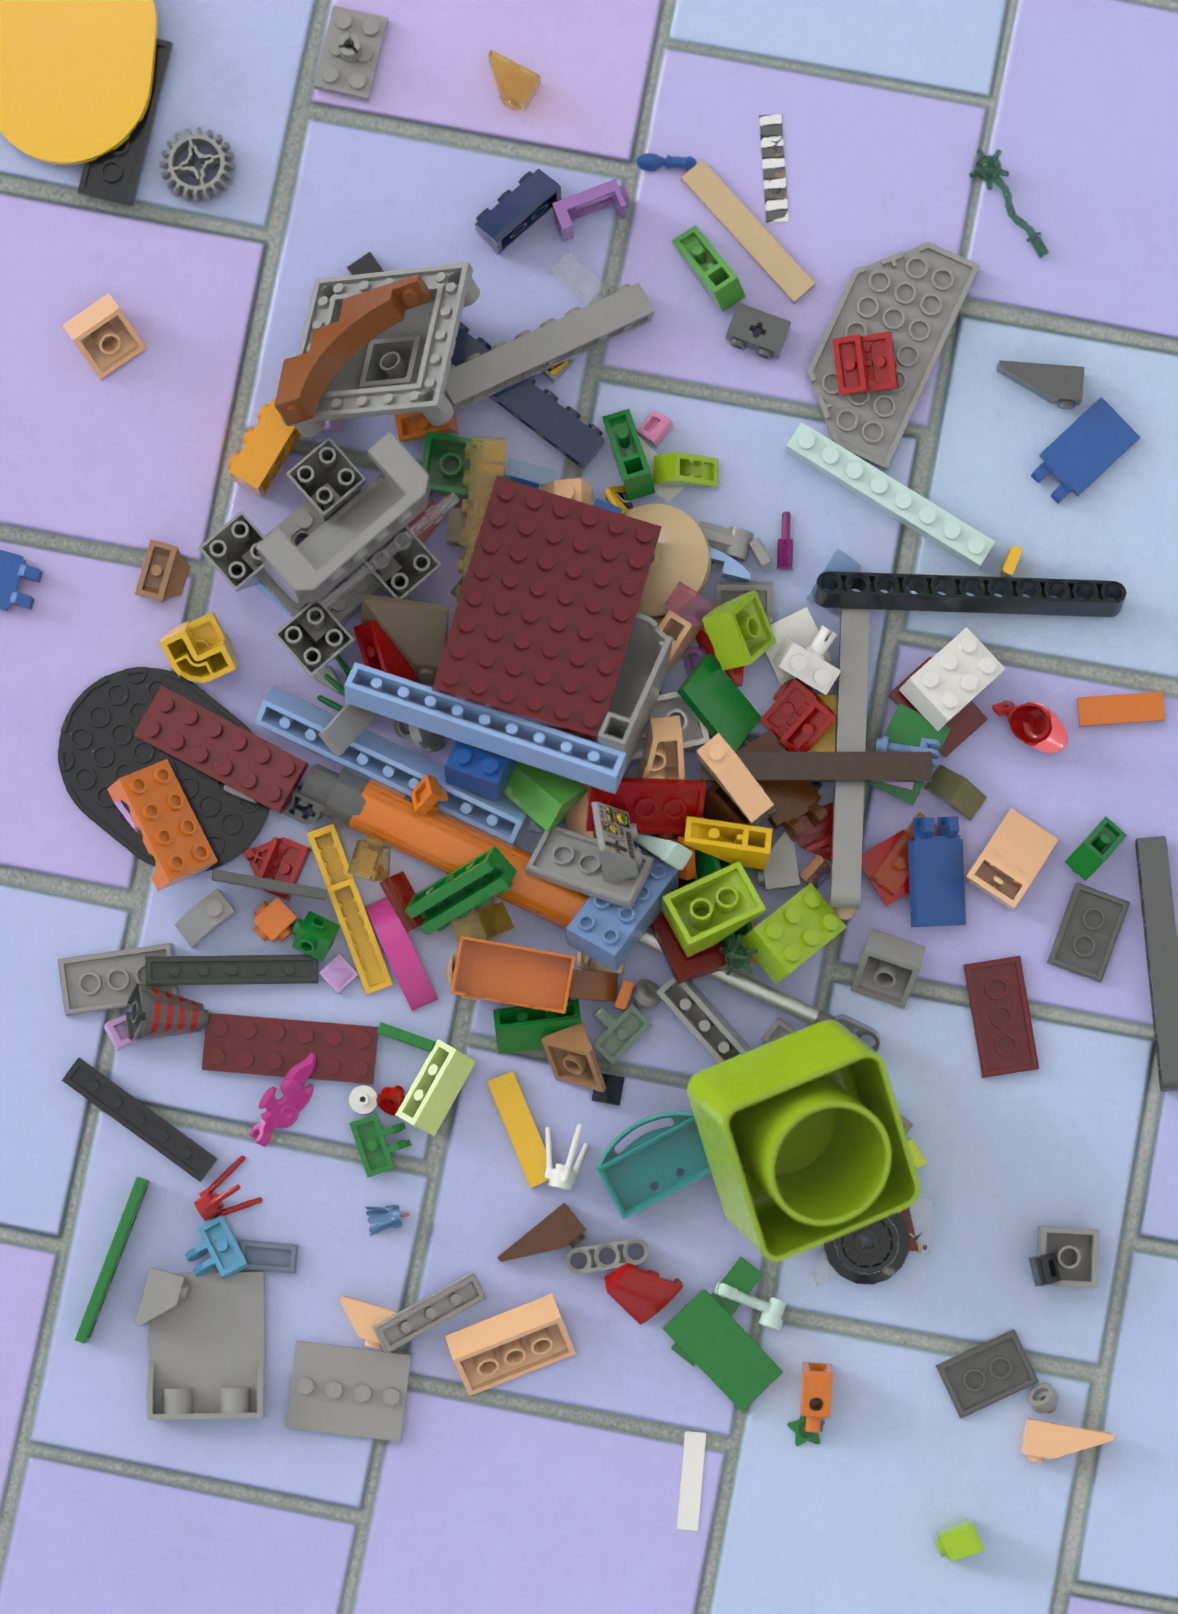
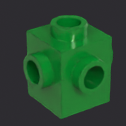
(314, 935)

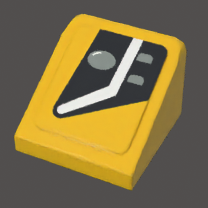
(617, 497)

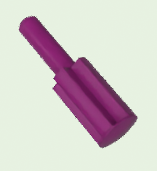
(785, 545)

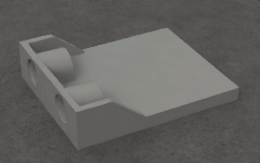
(210, 1351)

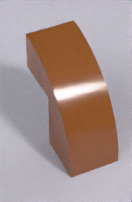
(593, 985)

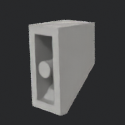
(781, 867)
(205, 917)
(161, 1295)

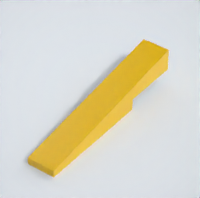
(349, 908)

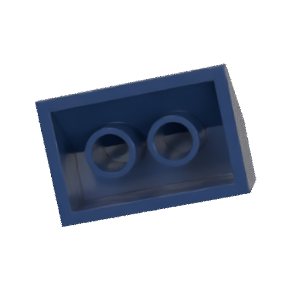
(518, 210)

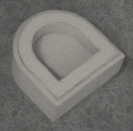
(760, 555)

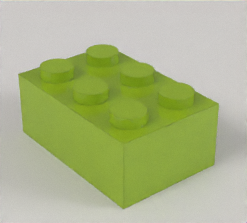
(793, 933)

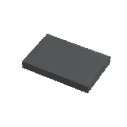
(1088, 932)
(987, 1373)

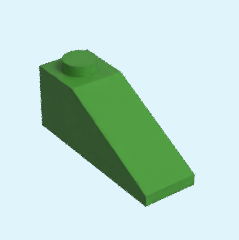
(709, 268)

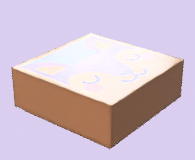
(816, 872)

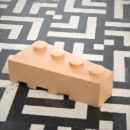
(663, 750)

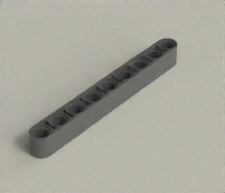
(1160, 953)

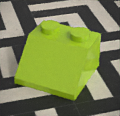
(739, 631)

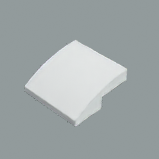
(798, 627)

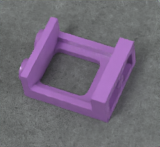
(588, 202)

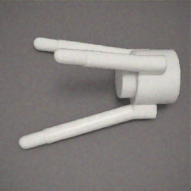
(564, 1175)

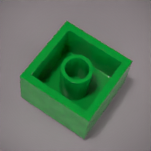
(446, 463)

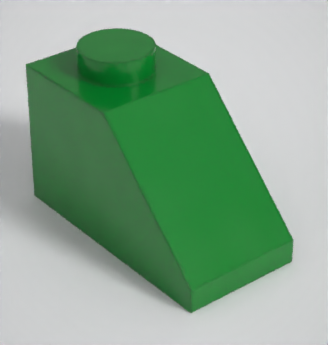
(1095, 848)

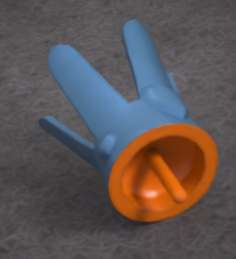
(385, 1217)

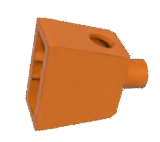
(816, 1383)

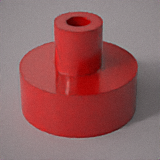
(390, 1099)

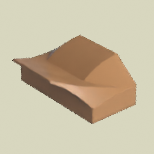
(162, 572)

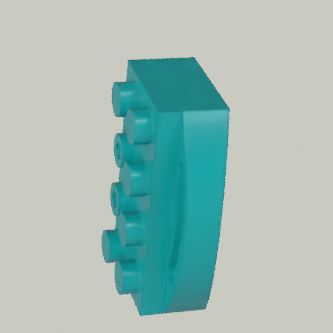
(653, 1159)

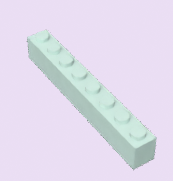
(889, 496)

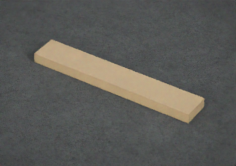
(748, 231)

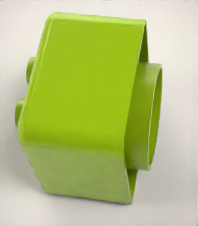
(804, 1139)

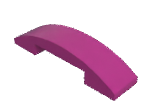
(401, 954)

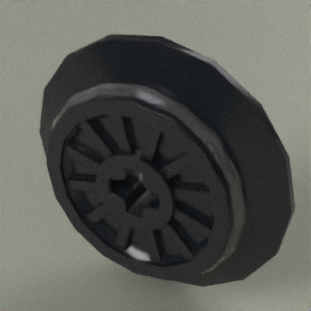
(874, 1263)

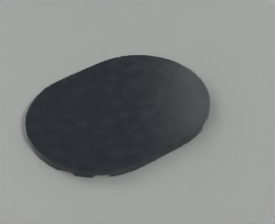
(101, 747)

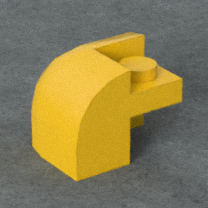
(199, 649)

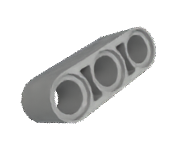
(592, 1254)

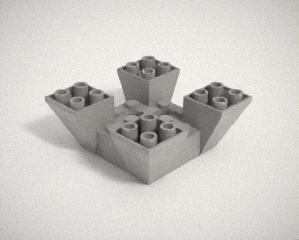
(325, 483)

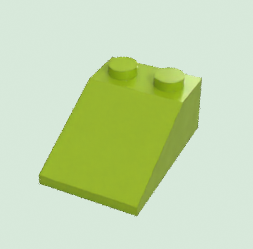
(712, 908)

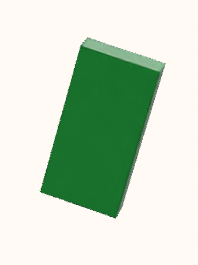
(405, 1037)

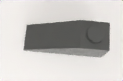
(1051, 382)

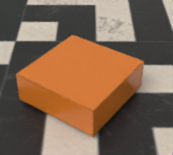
(624, 995)

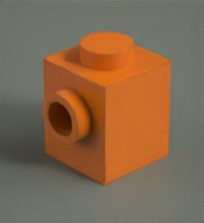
(274, 921)

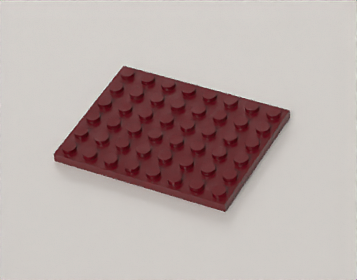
(547, 608)

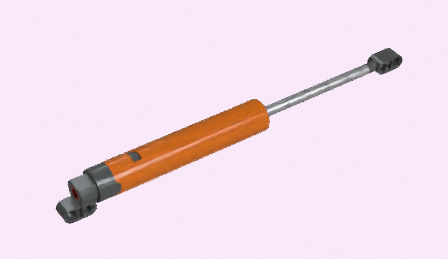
(450, 843)

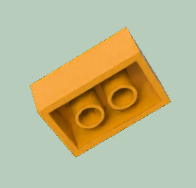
(263, 451)

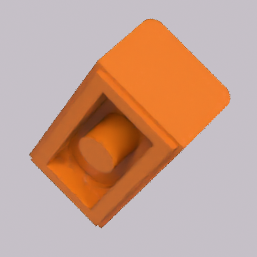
(415, 426)

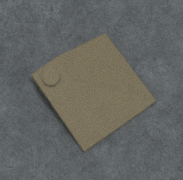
(414, 628)

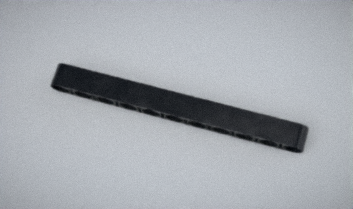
(980, 586)

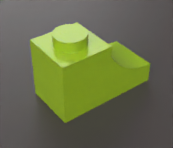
(685, 469)

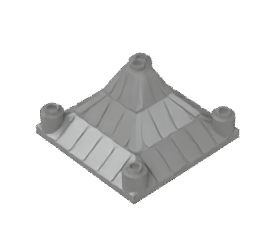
(405, 364)

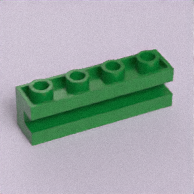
(462, 890)

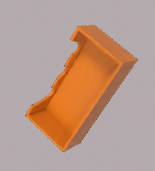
(165, 822)
(512, 974)

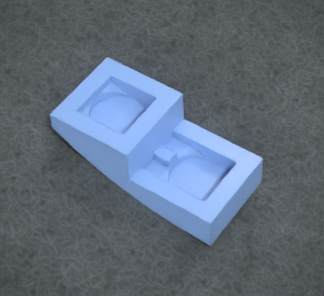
(731, 568)

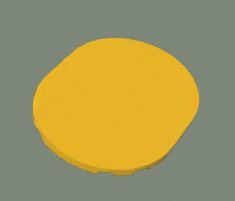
(74, 75)

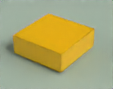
(1011, 561)

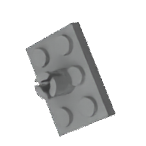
(351, 53)

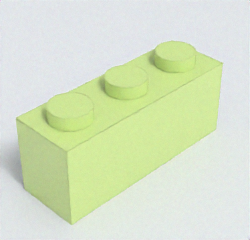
(435, 1088)

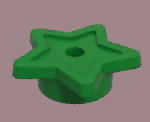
(801, 1435)

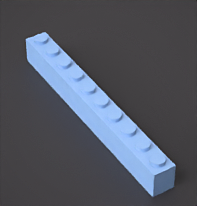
(485, 728)
(387, 764)

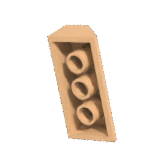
(510, 1345)

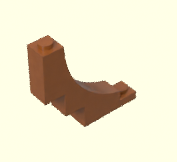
(332, 345)

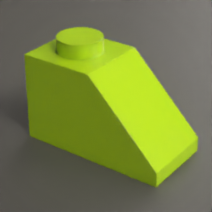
(959, 1541)

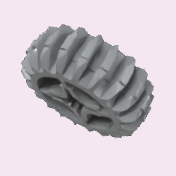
(207, 162)

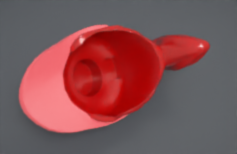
(1034, 725)

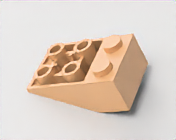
(1011, 859)

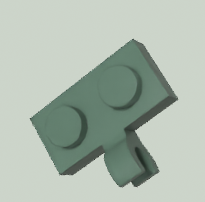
(619, 1032)

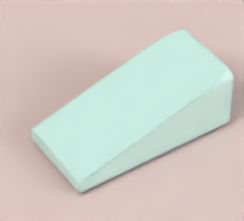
(667, 850)

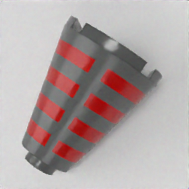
(162, 1014)

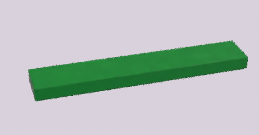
(112, 1260)

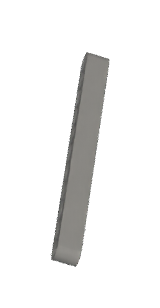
(850, 737)

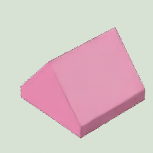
(655, 428)

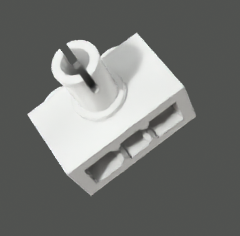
(809, 662)

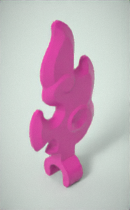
(285, 1111)

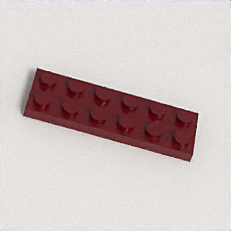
(221, 749)
(277, 1045)

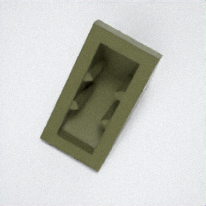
(956, 792)

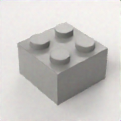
(1075, 1254)

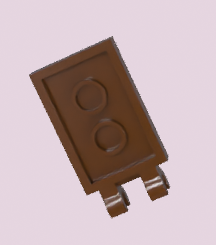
(789, 798)

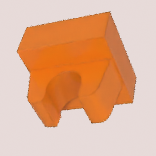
(427, 794)

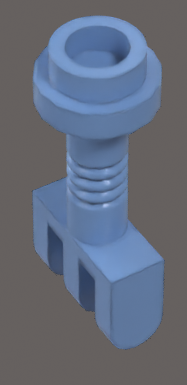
(926, 745)

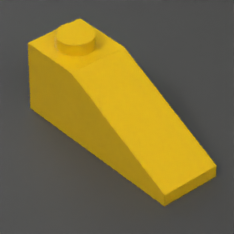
(730, 841)

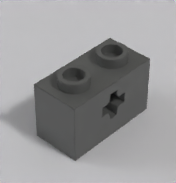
(749, 319)

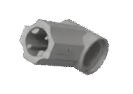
(729, 540)

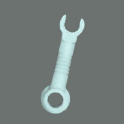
(771, 1311)

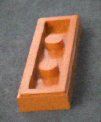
(1120, 709)

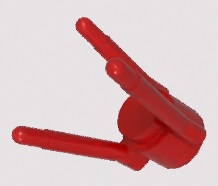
(210, 1204)

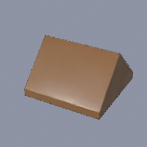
(573, 1058)

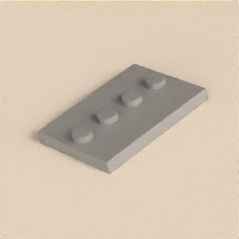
(348, 1391)

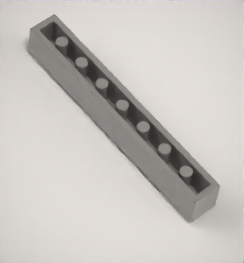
(547, 346)

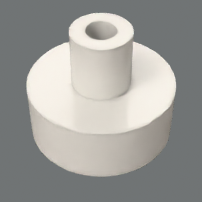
(370, 1102)

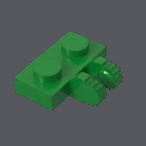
(373, 1145)

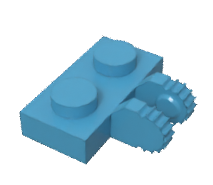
(222, 1247)

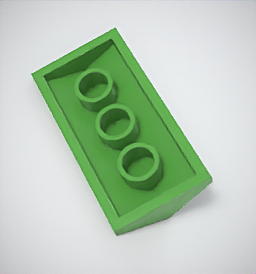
(542, 794)

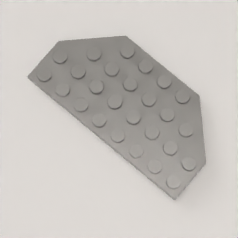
(917, 301)

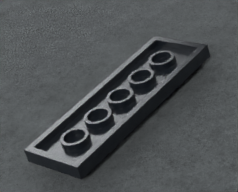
(118, 172)

